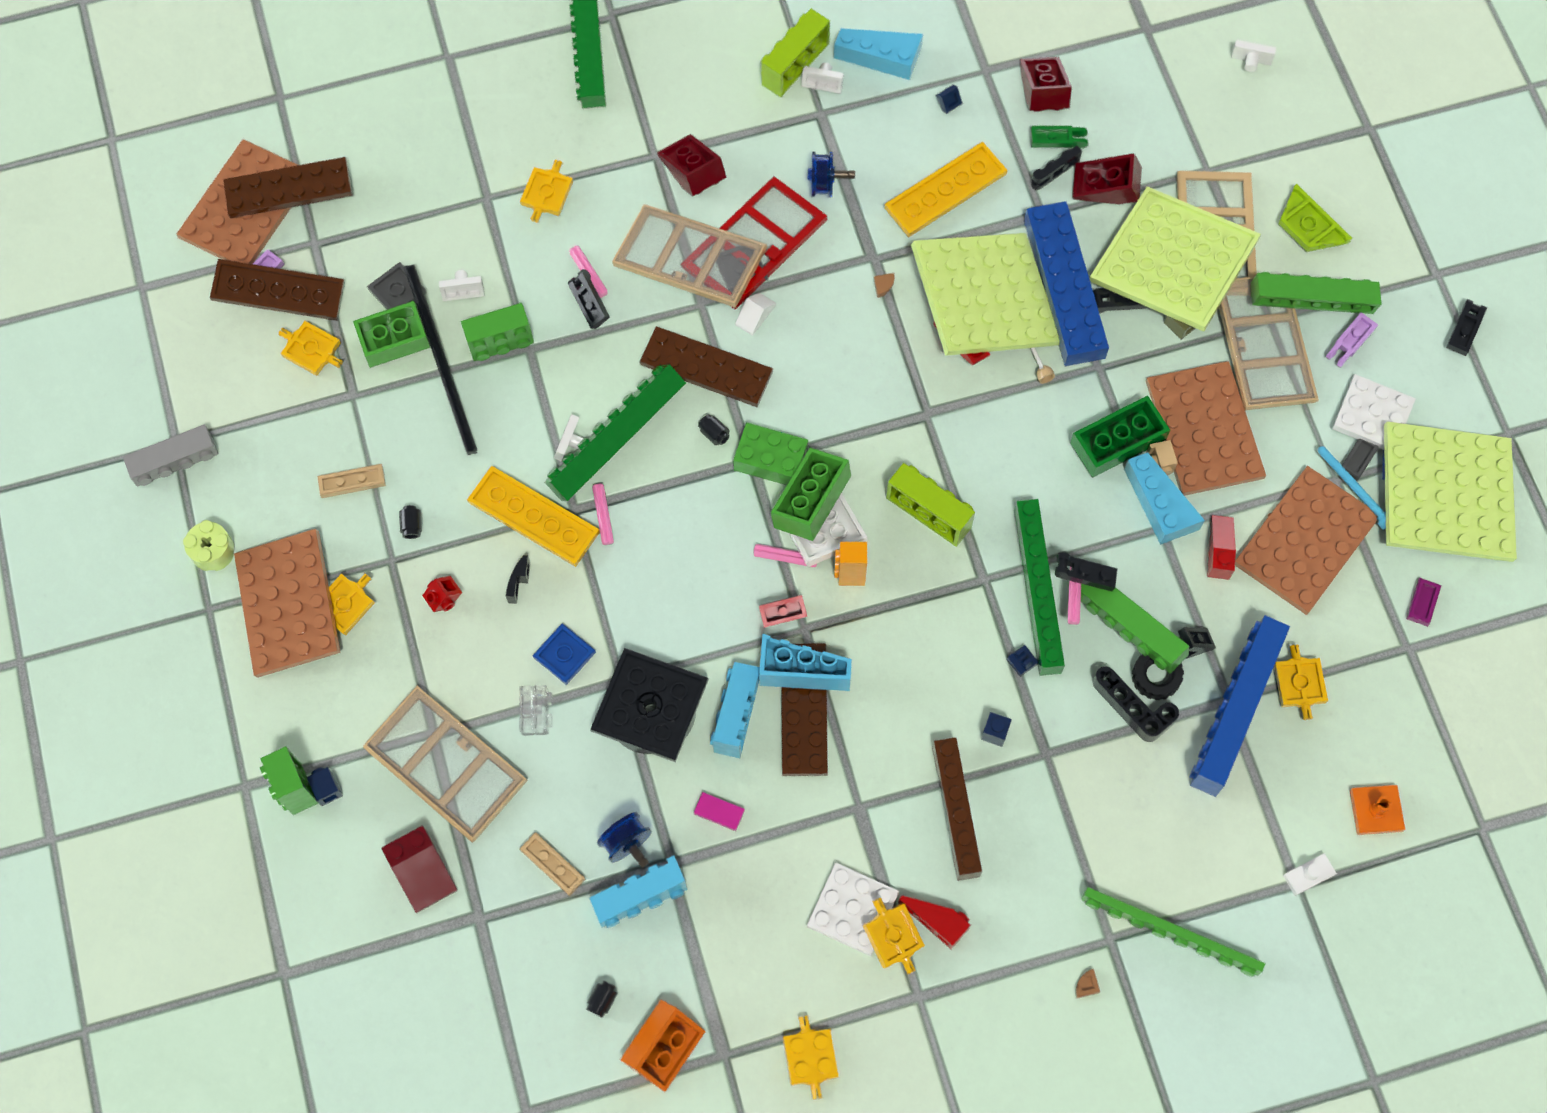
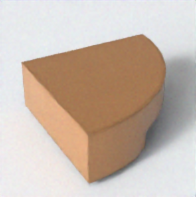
(883, 284)
(1087, 985)

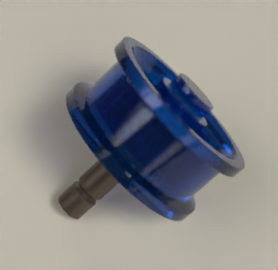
(824, 174)
(625, 838)

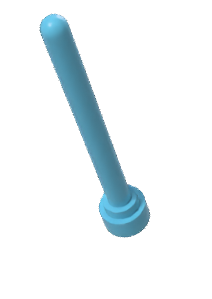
(1353, 484)

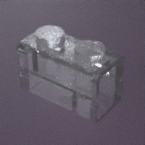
(534, 710)

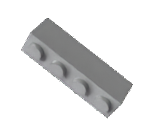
(170, 455)

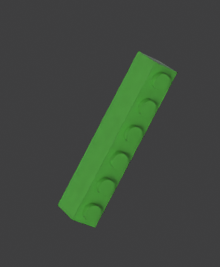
(1315, 293)
(1136, 626)

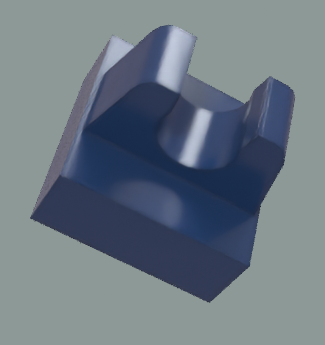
(949, 99)
(1022, 660)

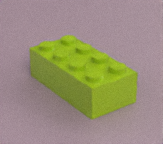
(797, 49)
(930, 504)

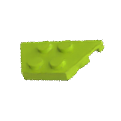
(1310, 223)

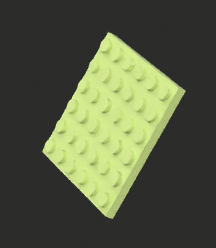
(1175, 258)
(985, 293)
(1449, 492)

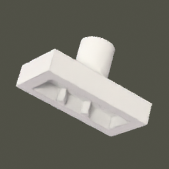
(1253, 54)
(822, 78)
(461, 287)
(568, 438)
(1309, 874)

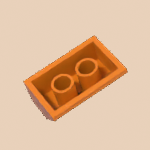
(662, 1045)

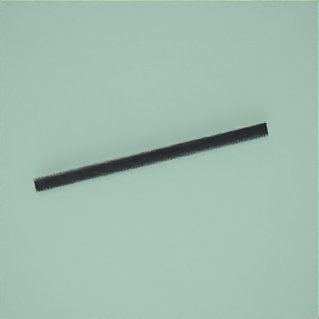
(440, 360)

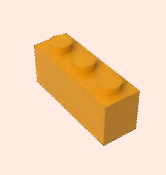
(851, 563)

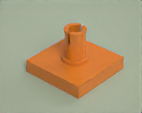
(1377, 810)

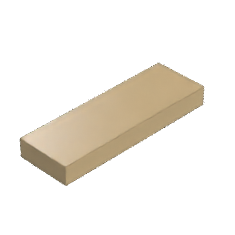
(351, 481)
(552, 864)

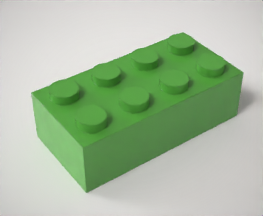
(811, 494)

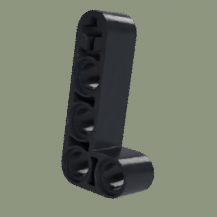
(1132, 701)

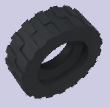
(1153, 690)

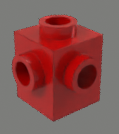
(442, 594)

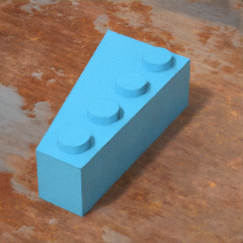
(879, 50)
(1161, 500)
(801, 667)
(736, 710)
(639, 893)

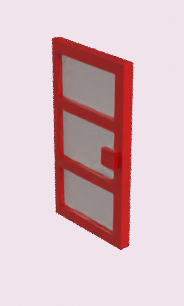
(778, 219)

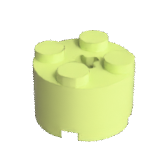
(209, 546)

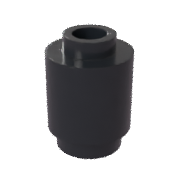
(714, 430)
(410, 522)
(601, 998)

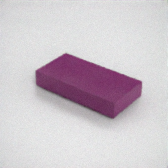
(1423, 602)

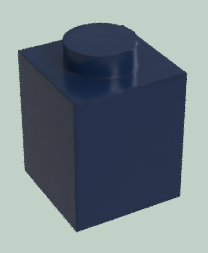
(996, 729)
(324, 786)

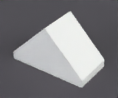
(754, 312)

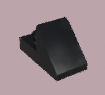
(1197, 639)

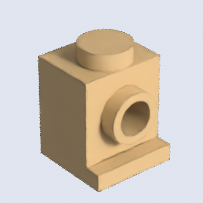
(1163, 455)

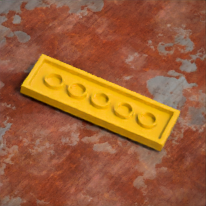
(945, 189)
(533, 516)

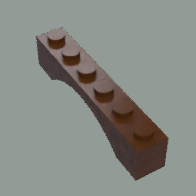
(957, 807)

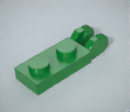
(1058, 137)

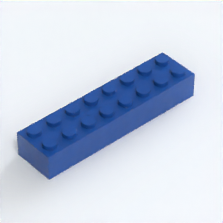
(1066, 283)
(1238, 705)

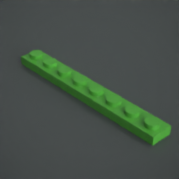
(1181, 936)

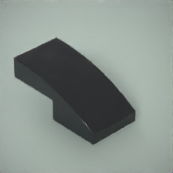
(519, 575)

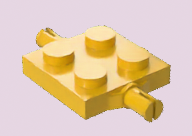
(546, 191)
(310, 348)
(349, 601)
(1300, 682)
(893, 935)
(810, 1057)

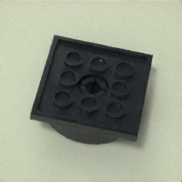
(643, 682)

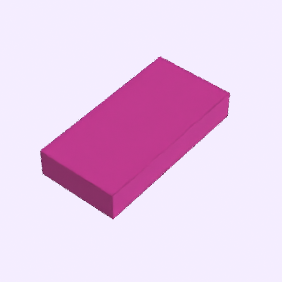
(719, 811)

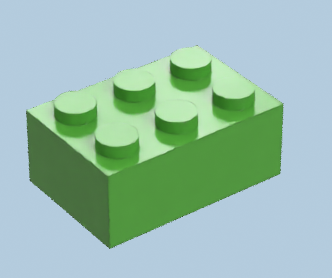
(497, 332)
(391, 334)
(769, 454)
(287, 781)

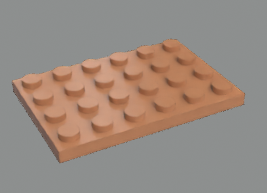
(240, 237)
(1207, 428)
(1306, 540)
(286, 603)

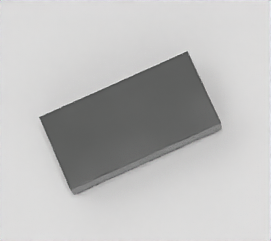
(1359, 458)

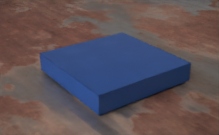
(564, 654)

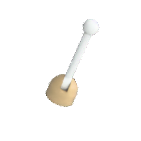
(1044, 373)

